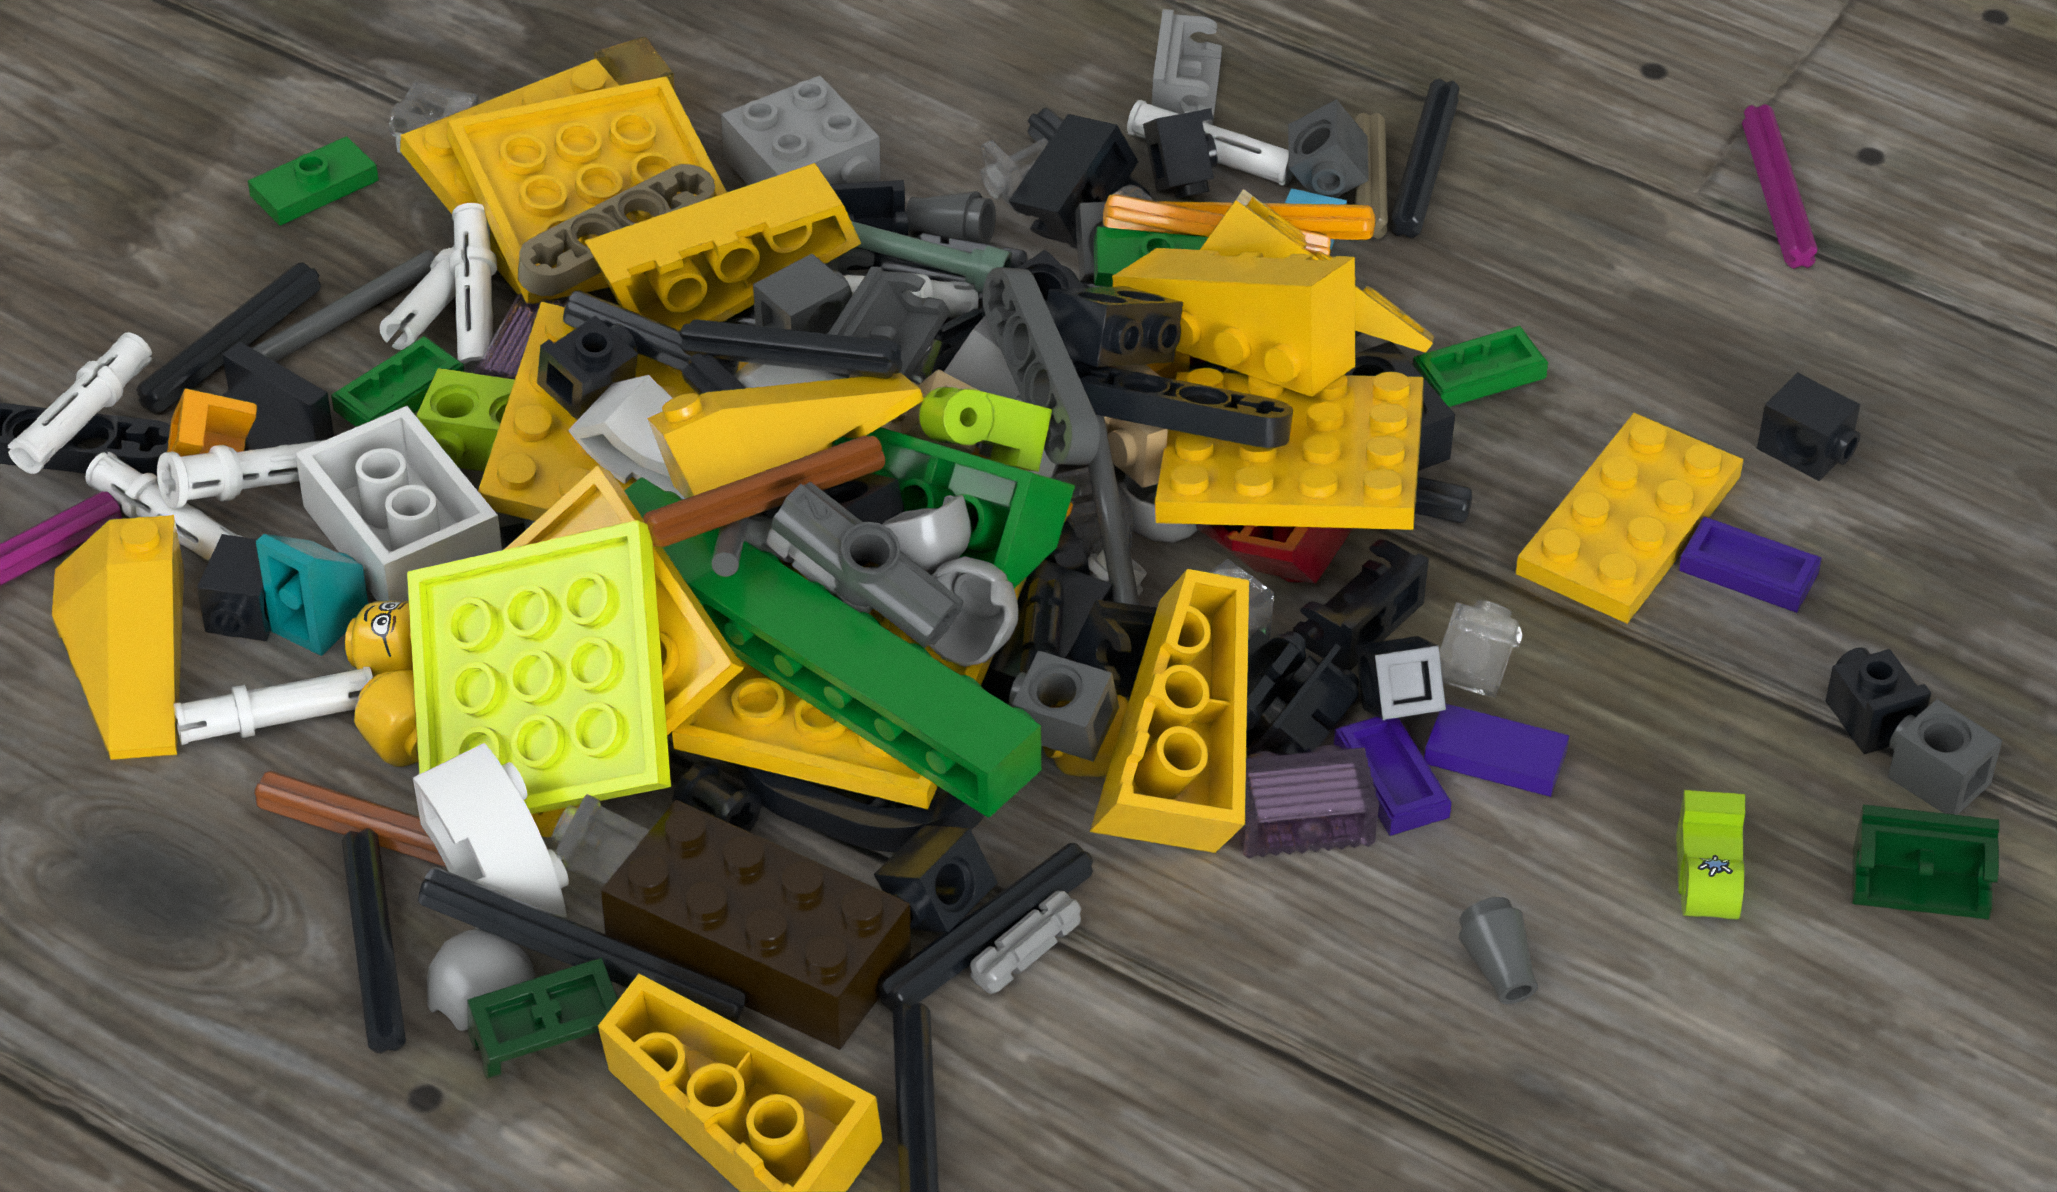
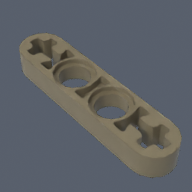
(577, 262)

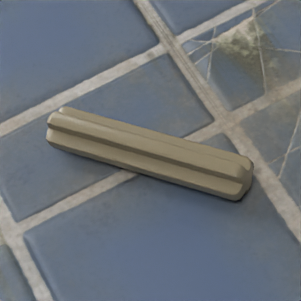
(1375, 190)

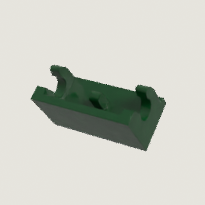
(1925, 861)
(539, 1013)

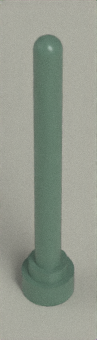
(973, 265)

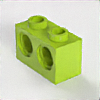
(465, 414)

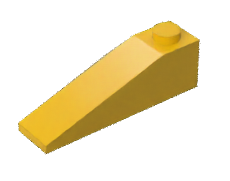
(1257, 228)
(749, 430)
(123, 631)

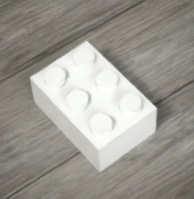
(394, 501)

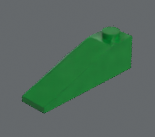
(1010, 510)

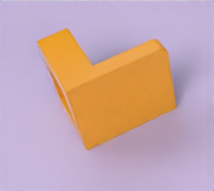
(209, 421)

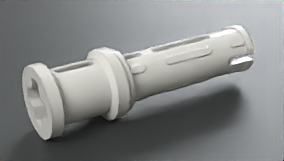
(225, 472)

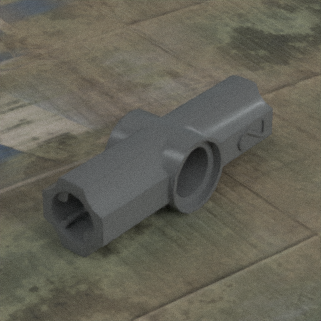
(894, 589)

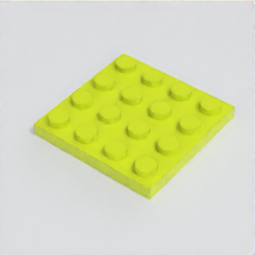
(546, 664)

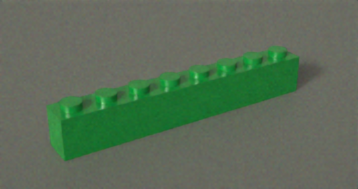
(859, 670)

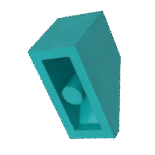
(309, 590)

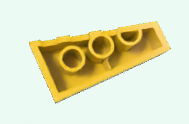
(712, 252)
(1258, 314)
(1184, 731)
(738, 1098)

